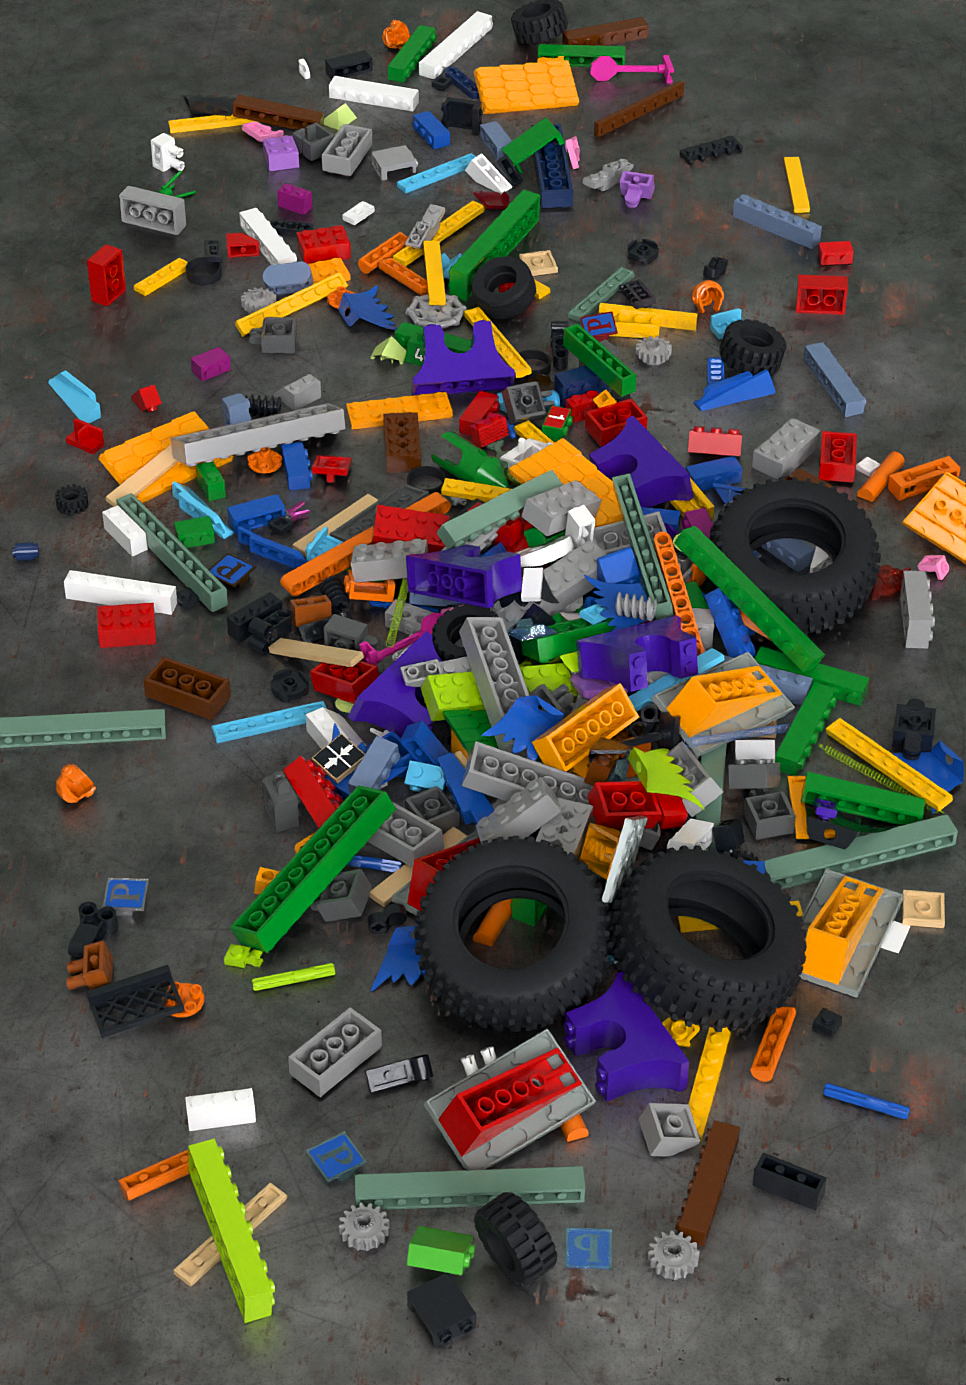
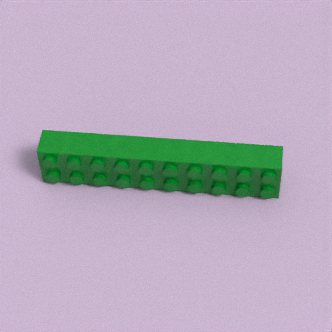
(495, 242)
(312, 868)

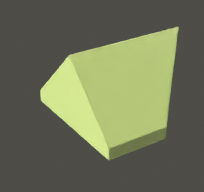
(340, 116)
(390, 350)

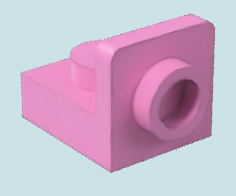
(934, 563)

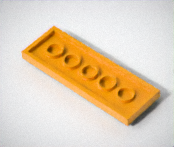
(371, 412)

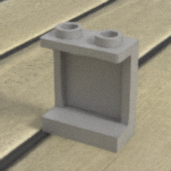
(392, 159)

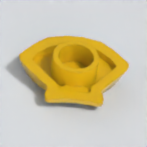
(679, 1032)

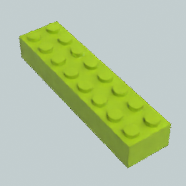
(461, 691)
(231, 1230)

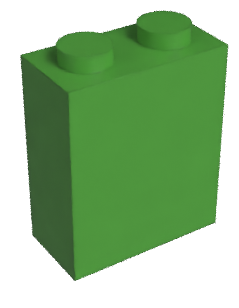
(441, 1250)

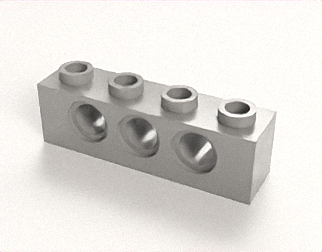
(410, 620)

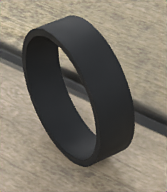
(203, 280)
(536, 354)
(427, 470)

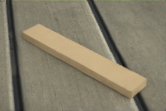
(144, 476)
(336, 521)
(316, 652)
(383, 892)
(207, 1254)

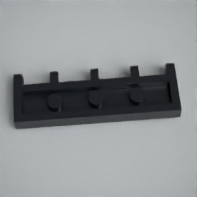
(711, 148)
(638, 294)

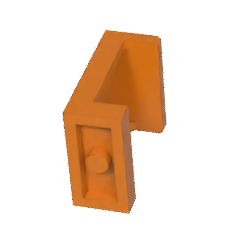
(369, 590)

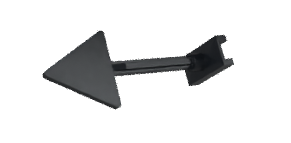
(666, 736)

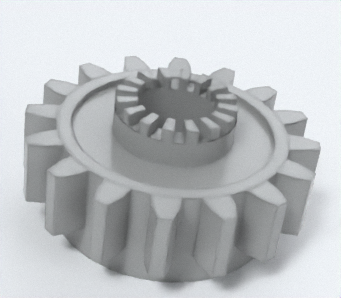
(257, 299)
(653, 350)
(364, 1227)
(673, 1255)

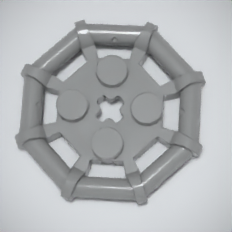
(438, 314)

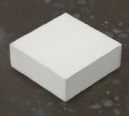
(867, 466)

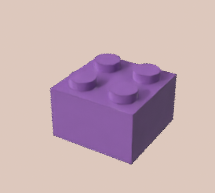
(280, 153)

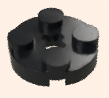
(643, 251)
(298, 685)

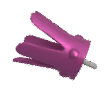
(293, 515)

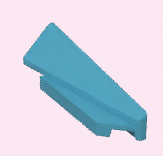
(76, 396)
(197, 508)

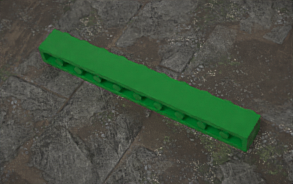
(749, 599)

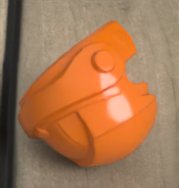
(396, 34)
(705, 293)
(73, 784)

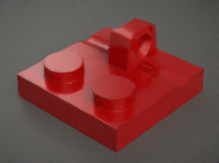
(331, 466)

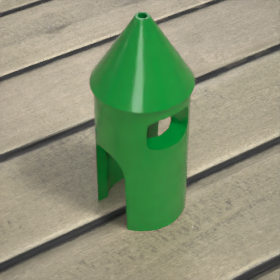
(474, 465)

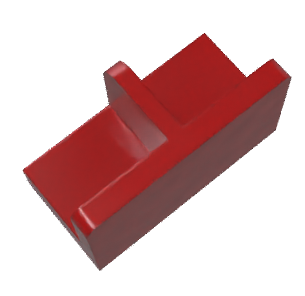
(86, 437)

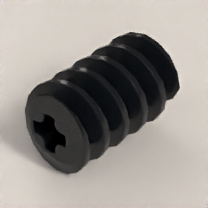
(264, 406)
(336, 593)

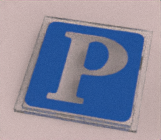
(126, 895)

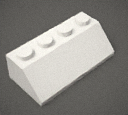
(321, 723)

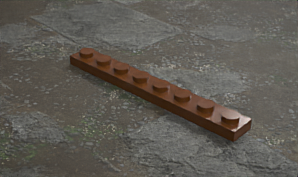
(638, 108)

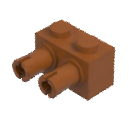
(310, 609)
(95, 965)

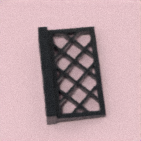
(130, 989)

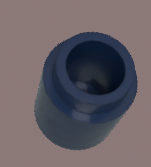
(25, 551)

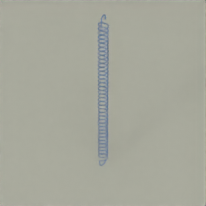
(747, 730)

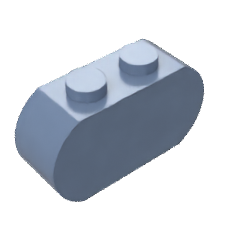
(288, 277)

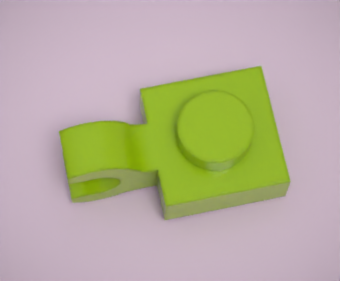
(242, 955)

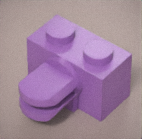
(635, 187)

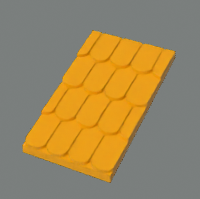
(526, 87)
(135, 453)
(570, 466)
(942, 516)

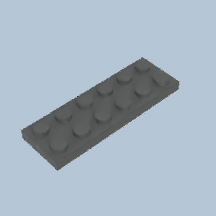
(400, 497)

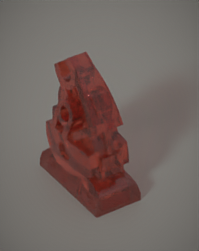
(888, 581)

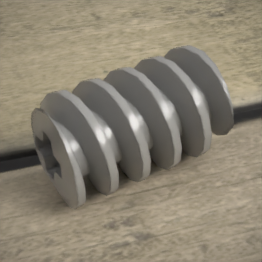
(635, 607)

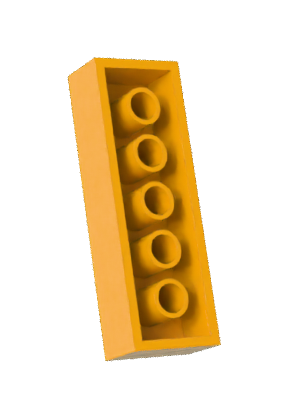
(575, 734)

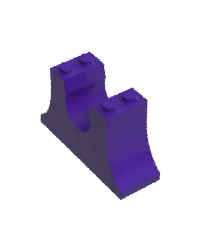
(461, 372)
(652, 468)
(464, 575)
(633, 651)
(389, 700)
(642, 1047)

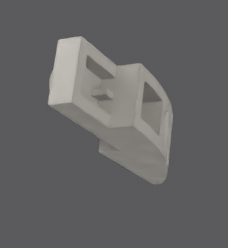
(608, 176)
(426, 228)
(415, 674)

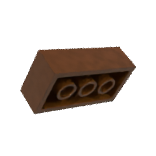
(402, 442)
(187, 688)

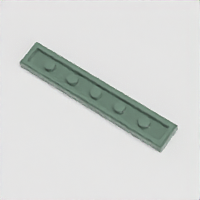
(601, 294)

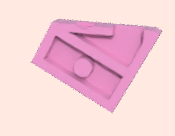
(260, 131)
(574, 151)

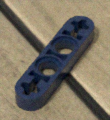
(462, 82)

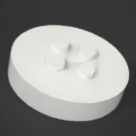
(546, 553)

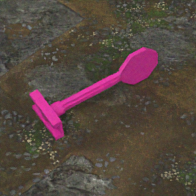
(605, 68)
(373, 657)

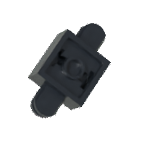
(913, 728)

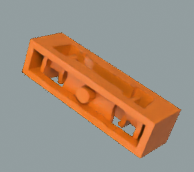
(921, 477)

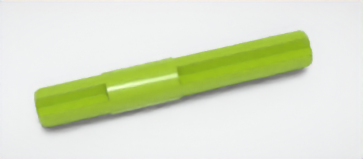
(293, 977)

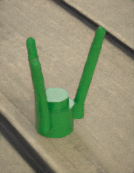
(168, 190)

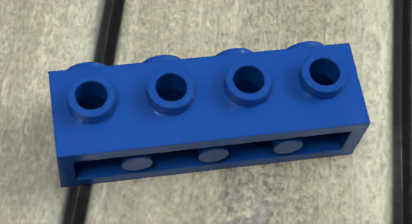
(729, 624)

